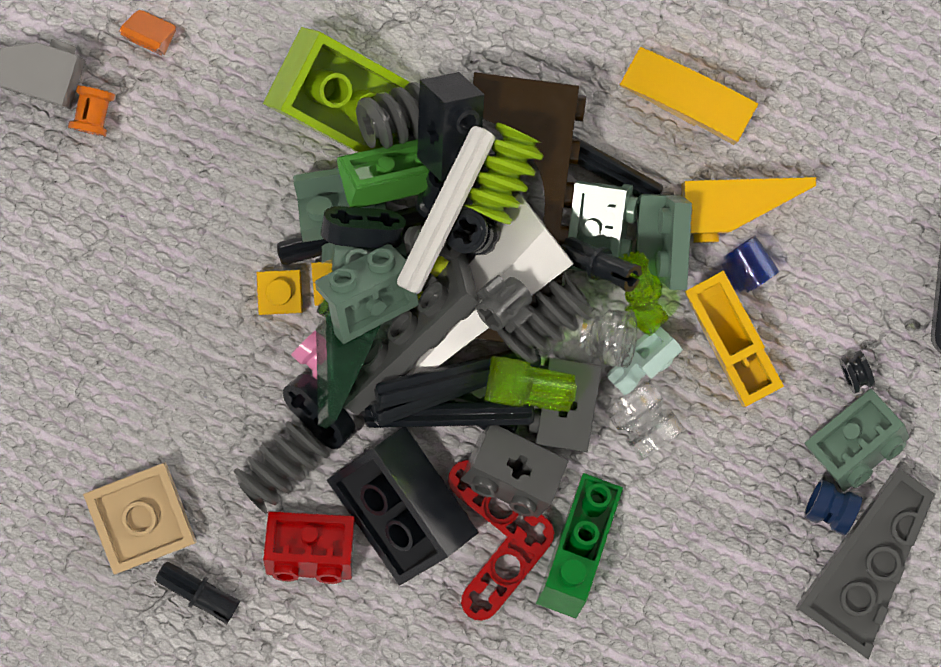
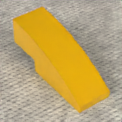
(689, 95)
(733, 339)

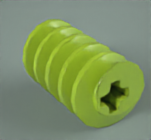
(504, 174)

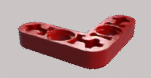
(513, 544)

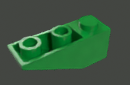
(579, 546)

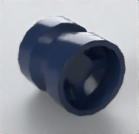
(833, 507)

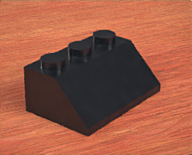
(403, 506)

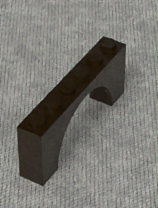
(548, 115)

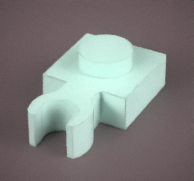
(650, 357)

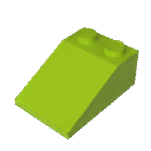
(323, 85)

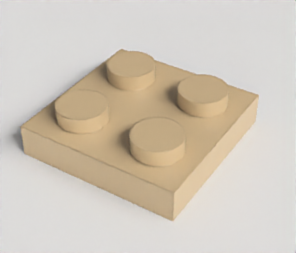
(139, 518)

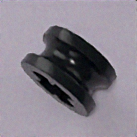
(857, 371)

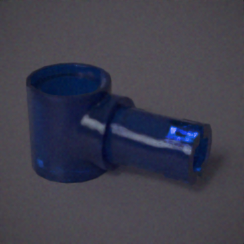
(748, 266)

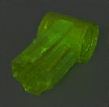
(518, 383)

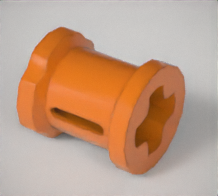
(91, 110)

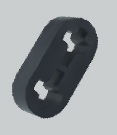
(362, 227)
(302, 400)

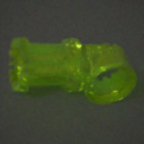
(645, 296)

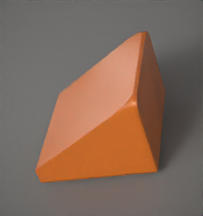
(148, 32)

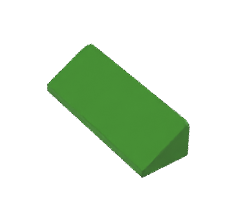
(382, 174)

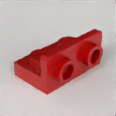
(309, 546)

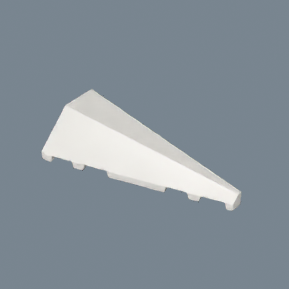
(523, 252)

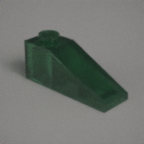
(337, 365)

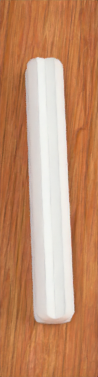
(446, 209)

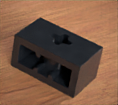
(446, 114)

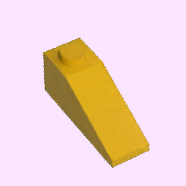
(729, 204)

